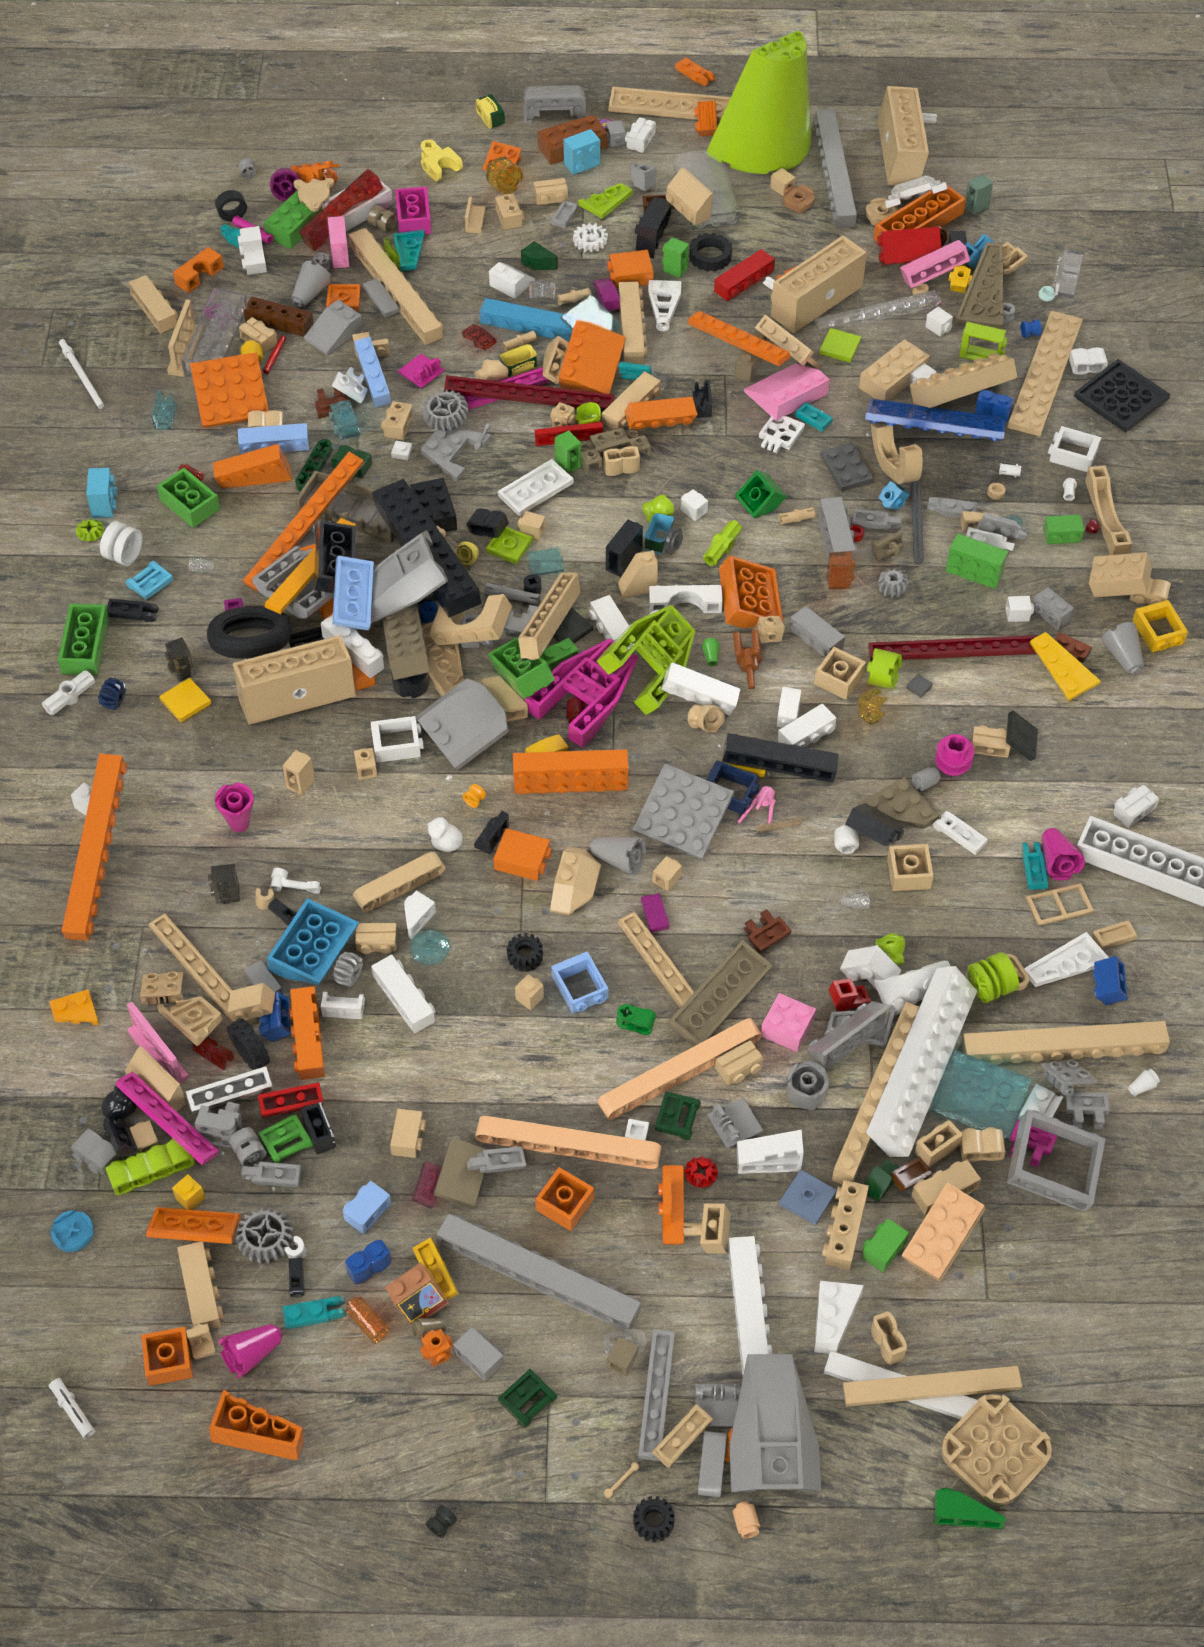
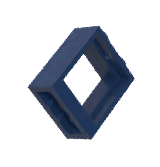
(739, 776)

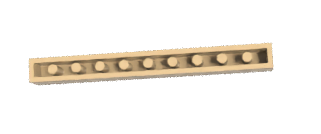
(409, 301)
(1067, 1042)
(858, 1140)

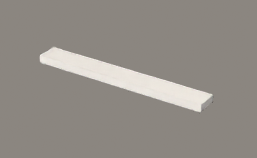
(856, 1370)

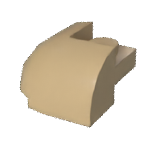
(1012, 258)

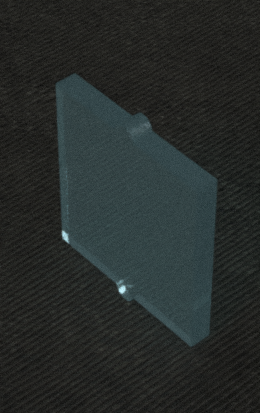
(545, 561)

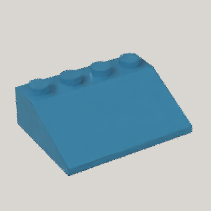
(311, 943)

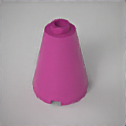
(235, 805)
(1061, 855)
(249, 1347)

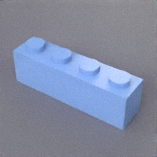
(372, 372)
(289, 437)

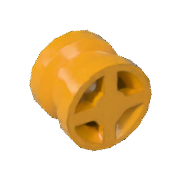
(474, 795)

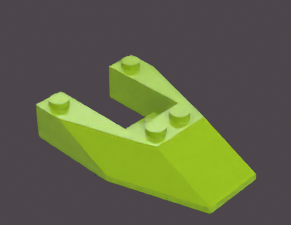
(660, 640)

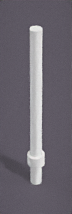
(69, 353)

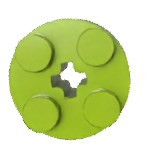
(884, 669)

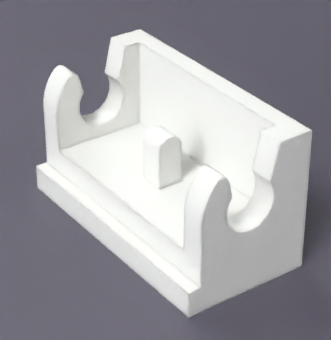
(342, 1007)

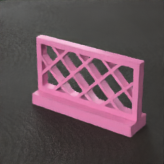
(146, 1037)

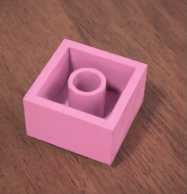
(788, 1022)

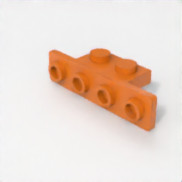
(310, 172)
(672, 1204)

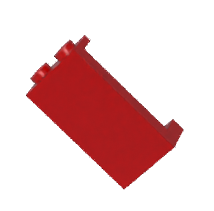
(907, 244)

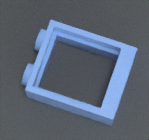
(571, 967)

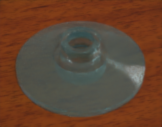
(431, 953)

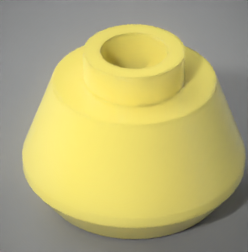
(467, 553)

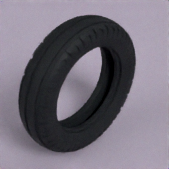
(250, 646)

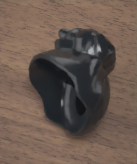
(117, 1105)

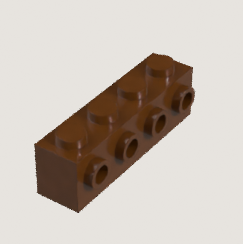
(279, 316)

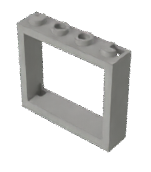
(1045, 1187)

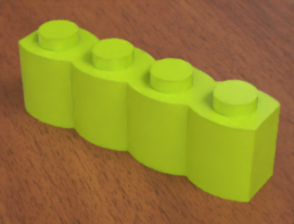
(148, 1166)

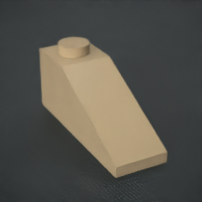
(554, 359)

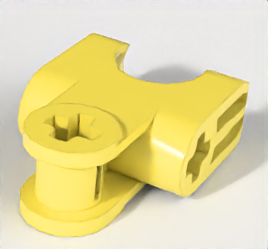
(436, 158)

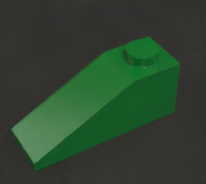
(960, 1510)

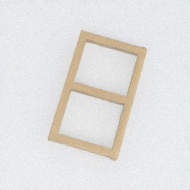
(1064, 915)

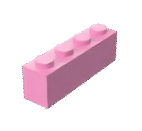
(934, 264)

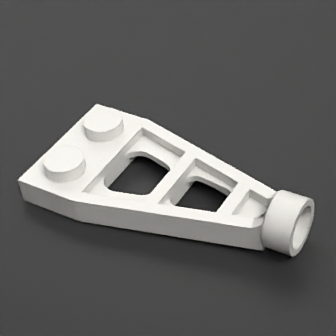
(664, 289)

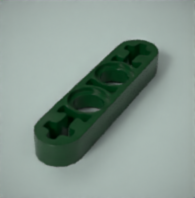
(314, 465)

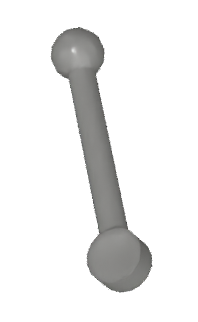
(477, 446)

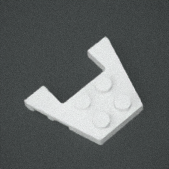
(916, 186)

